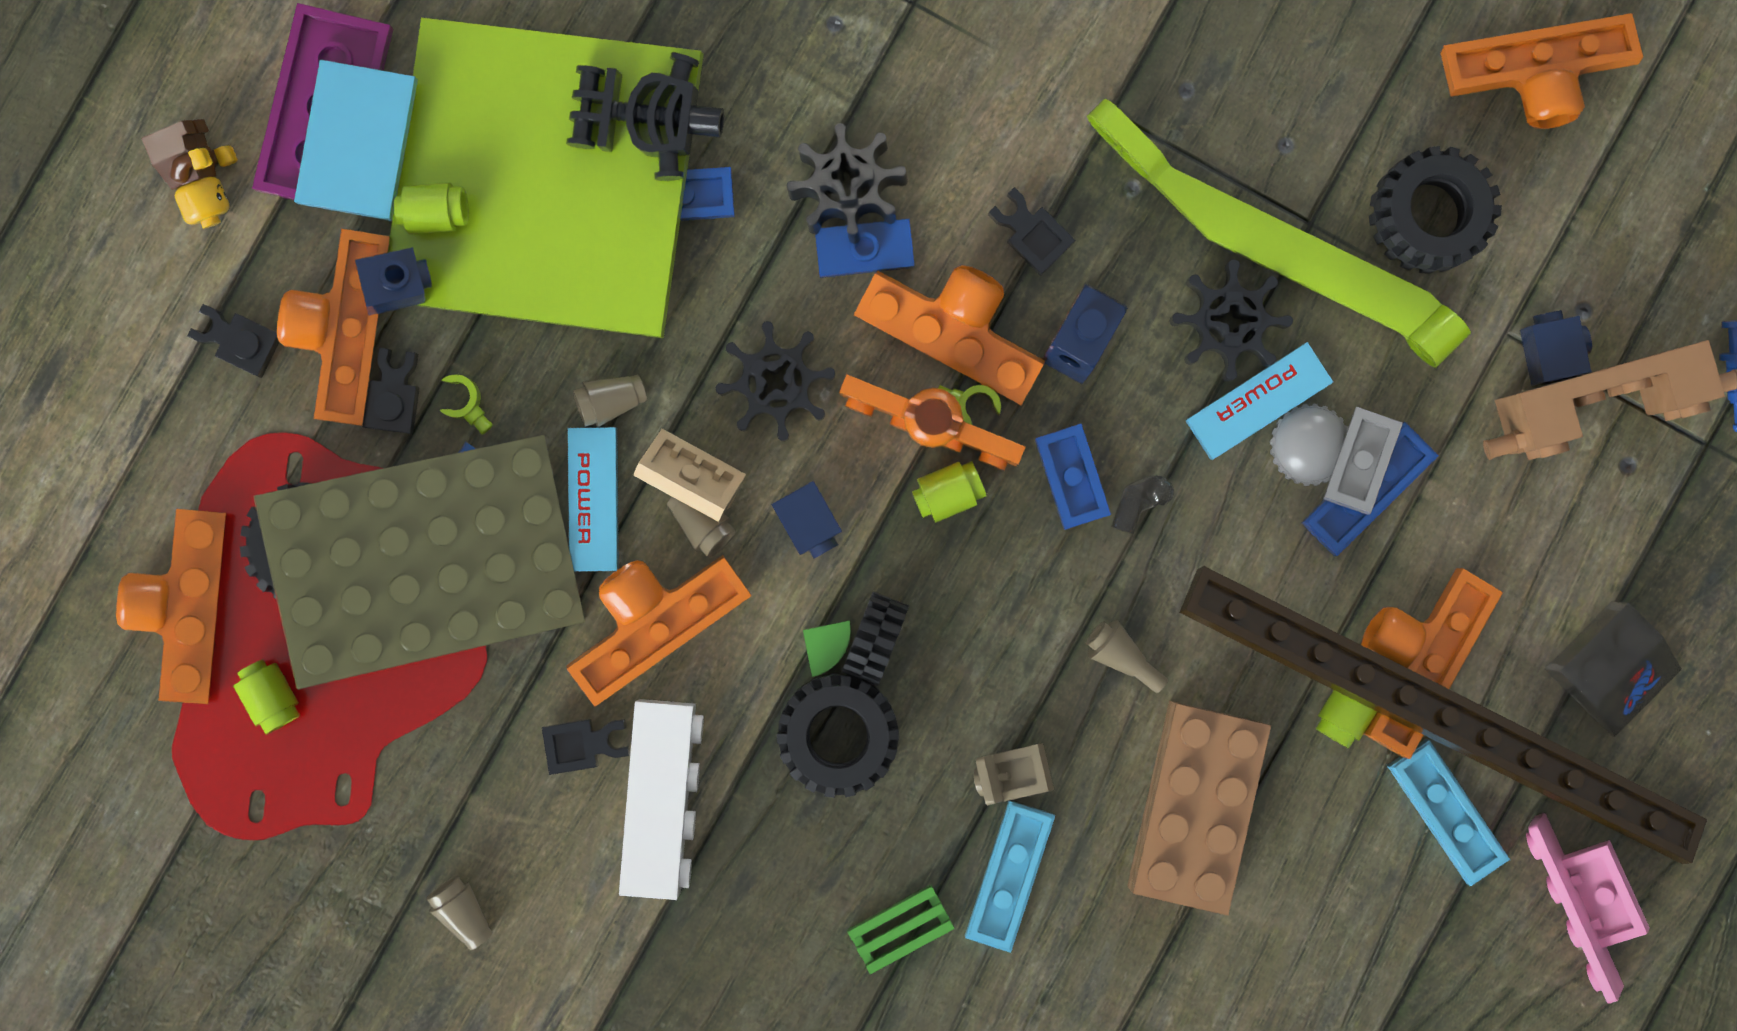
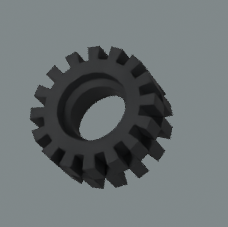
(875, 638)

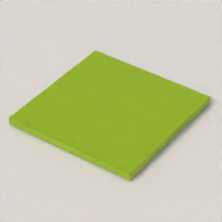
(549, 223)

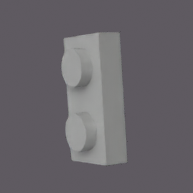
(1363, 460)

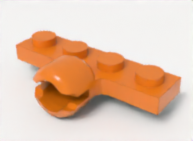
(1543, 64)
(954, 328)
(338, 330)
(931, 420)
(180, 605)
(652, 622)
(1429, 647)

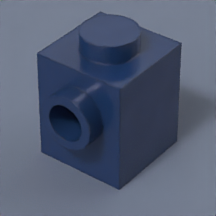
(393, 280)
(1556, 347)
(808, 520)

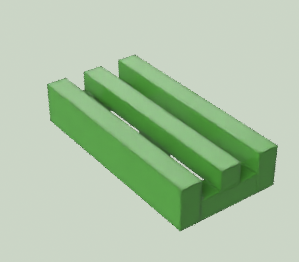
(865, 949)

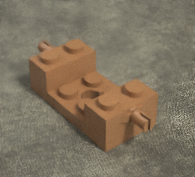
(1669, 383)

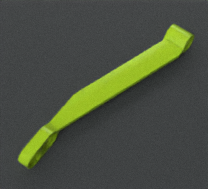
(1427, 325)

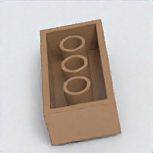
(1198, 808)

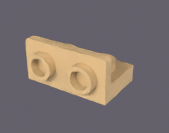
(690, 475)

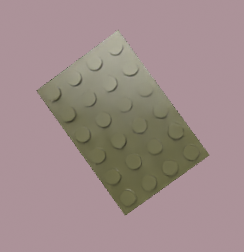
(418, 560)

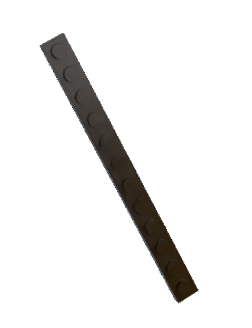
(1442, 715)

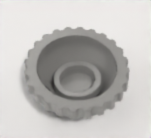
(1308, 444)

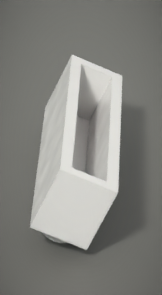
(658, 799)

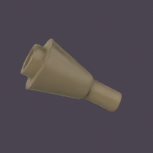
(1116, 649)

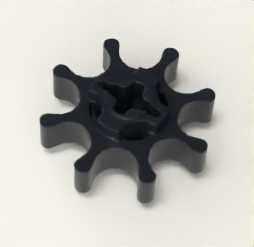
(866, 182)
(1232, 298)
(756, 367)

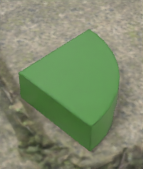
(826, 645)

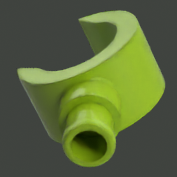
(962, 397)
(471, 412)

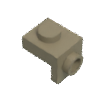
(1013, 774)

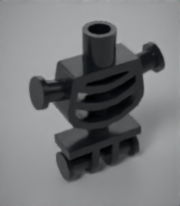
(680, 112)

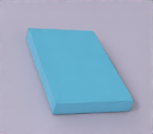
(356, 140)

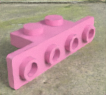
(1595, 898)

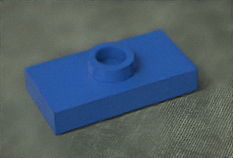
(879, 249)

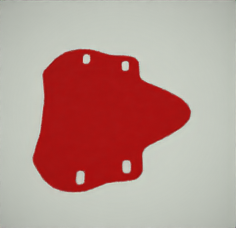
(340, 721)

